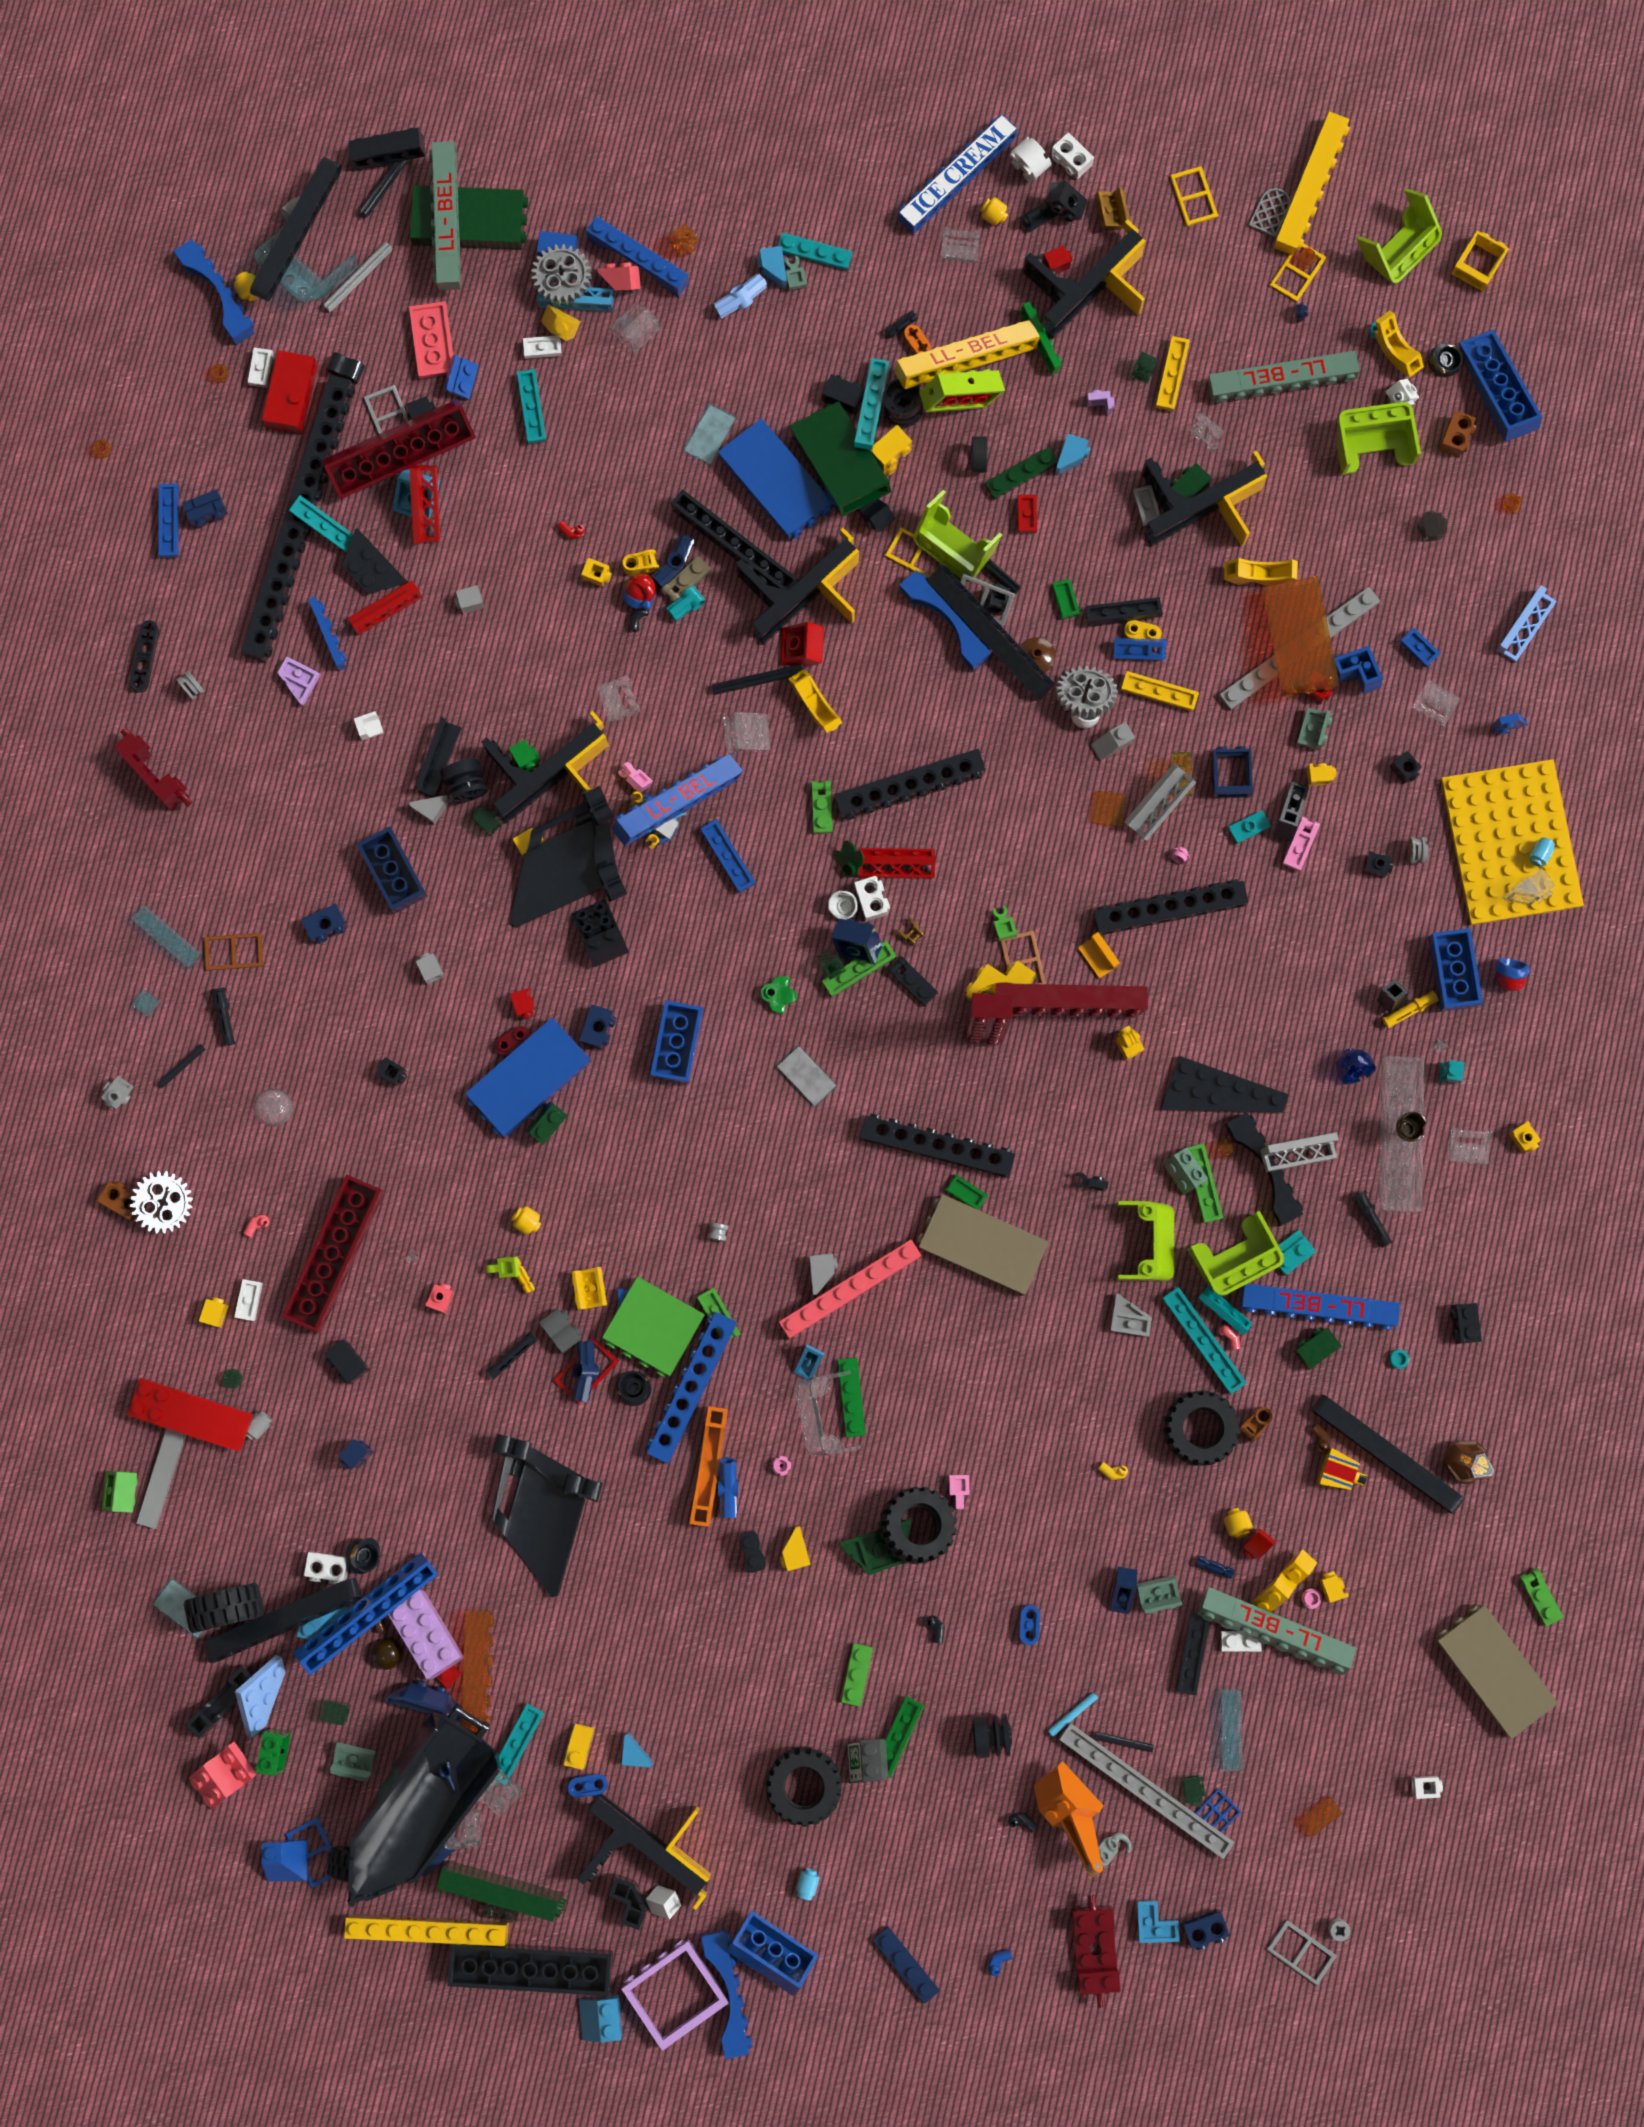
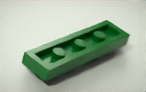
(1045, 345)
(852, 1398)
(901, 1732)

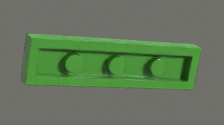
(858, 970)
(1206, 1192)

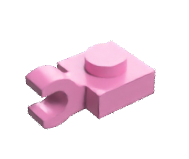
(637, 779)
(959, 1487)

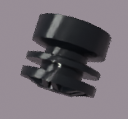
(895, 397)
(463, 781)
(991, 1735)

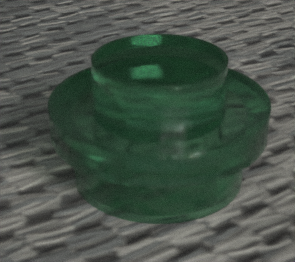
(232, 1378)

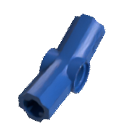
(728, 1488)

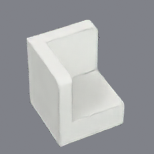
(368, 725)
(663, 1902)

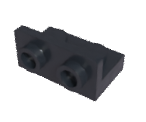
(1466, 1323)

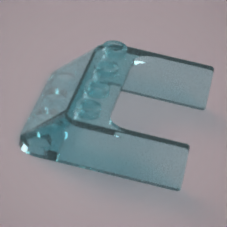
(301, 280)

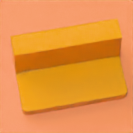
(1099, 955)

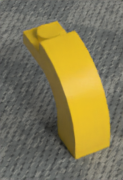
(1395, 347)

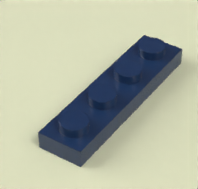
(906, 1965)

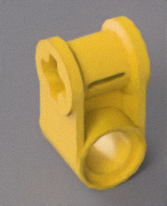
(642, 563)

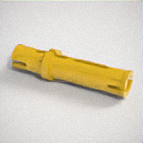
(1417, 1005)

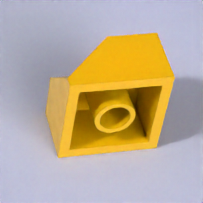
(890, 449)

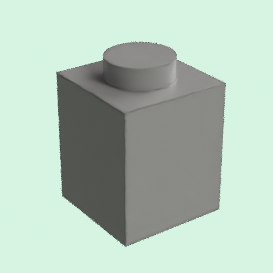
(469, 599)
(430, 968)

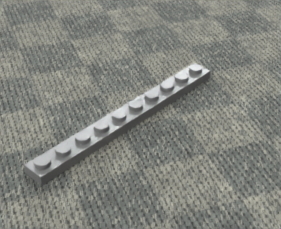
(1268, 671)
(1146, 1790)

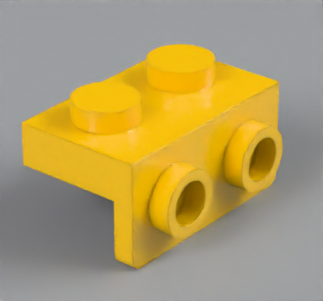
(589, 1288)

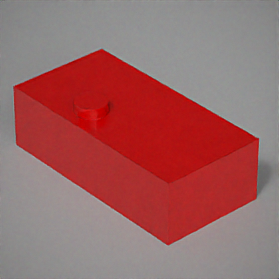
(290, 392)

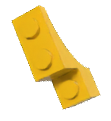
(1265, 573)
(814, 701)
(988, 976)
(1284, 1584)

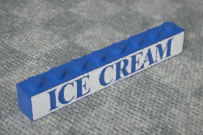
(957, 174)

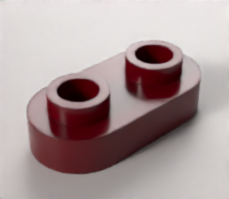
(512, 1040)

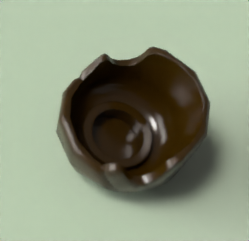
(1410, 1126)
(386, 1653)

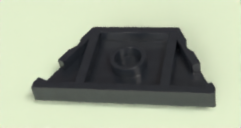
(369, 566)

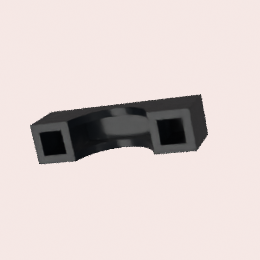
(219, 1705)

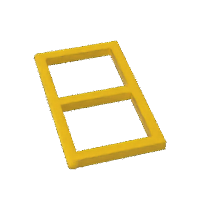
(1193, 196)
(1309, 277)
(910, 566)

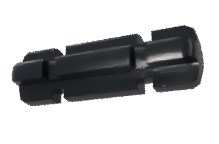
(901, 324)

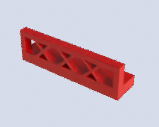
(418, 507)
(385, 607)
(898, 856)

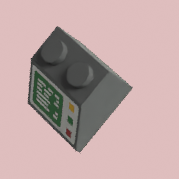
(867, 1761)

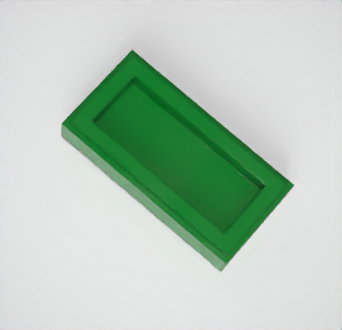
(1065, 599)
(966, 1192)

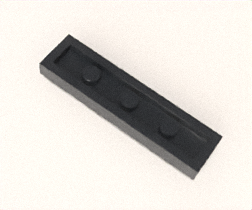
(1123, 611)
(1192, 1654)

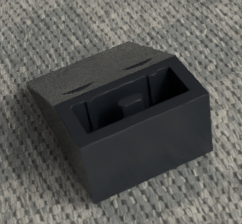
(600, 933)

